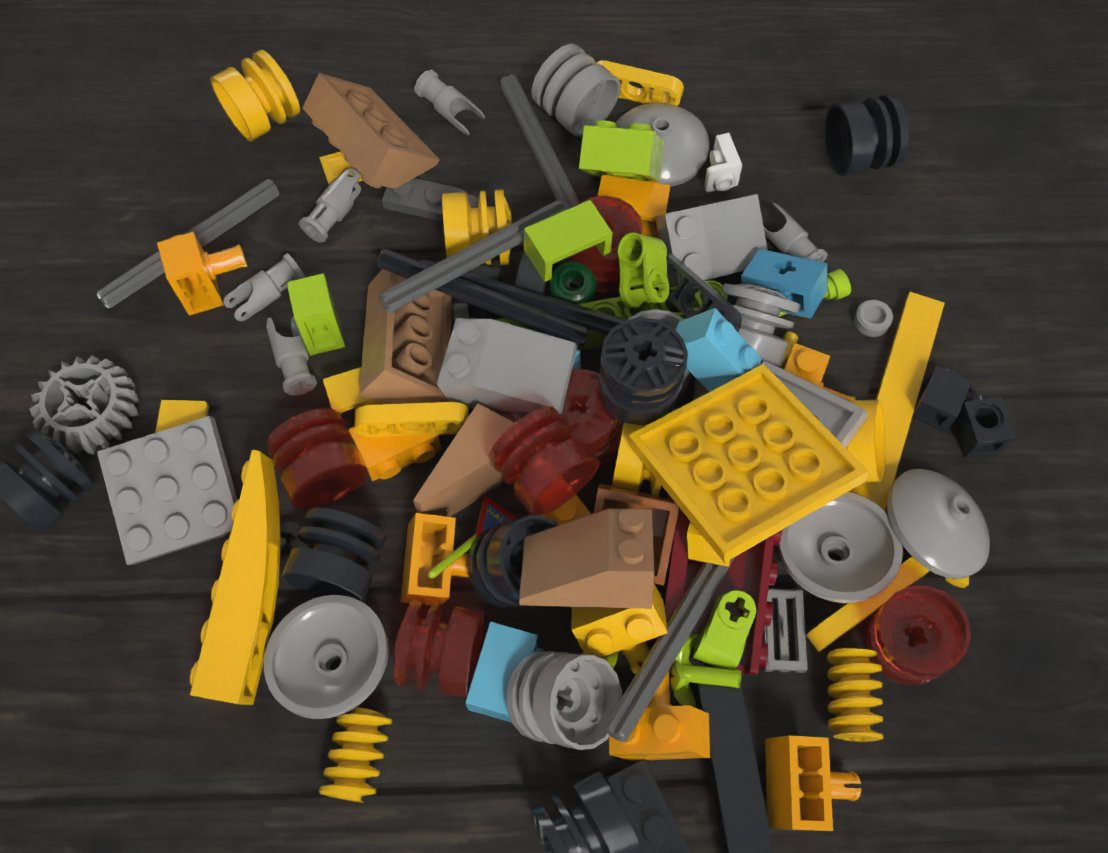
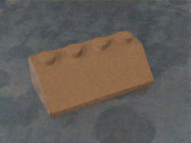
(367, 132)
(404, 347)

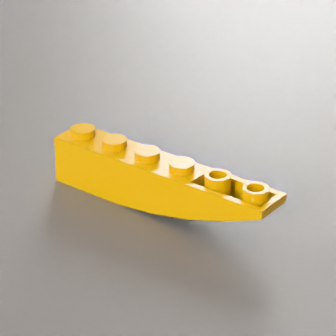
(244, 594)

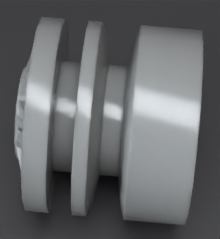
(575, 89)
(760, 316)
(563, 698)

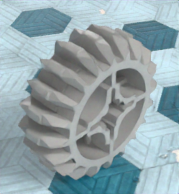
(97, 385)

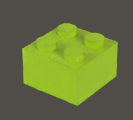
(621, 151)

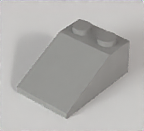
(714, 237)
(505, 367)

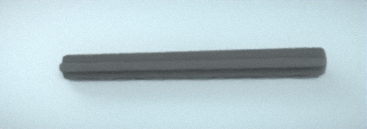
(538, 142)
(204, 231)
(463, 261)
(664, 651)

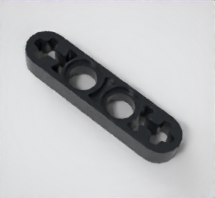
(689, 285)

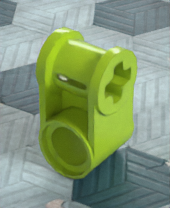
(642, 268)
(724, 640)

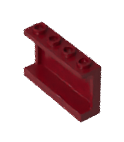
(749, 573)

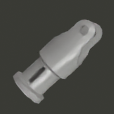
(445, 98)
(332, 206)
(793, 240)
(263, 288)
(292, 358)

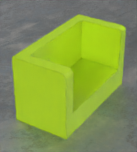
(565, 236)
(315, 314)

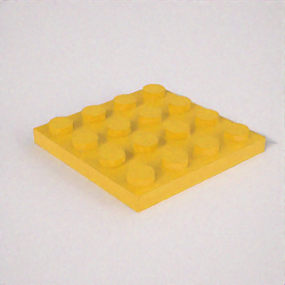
(746, 461)

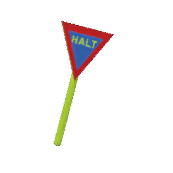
(490, 515)

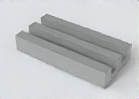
(783, 663)

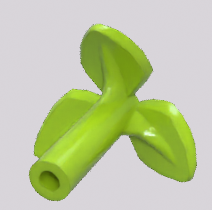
(684, 672)

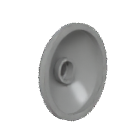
(684, 138)
(938, 523)
(858, 535)
(307, 645)

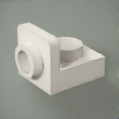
(724, 167)

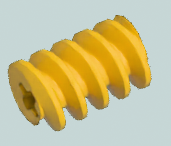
(853, 695)
(355, 755)

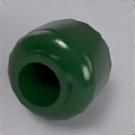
(573, 275)

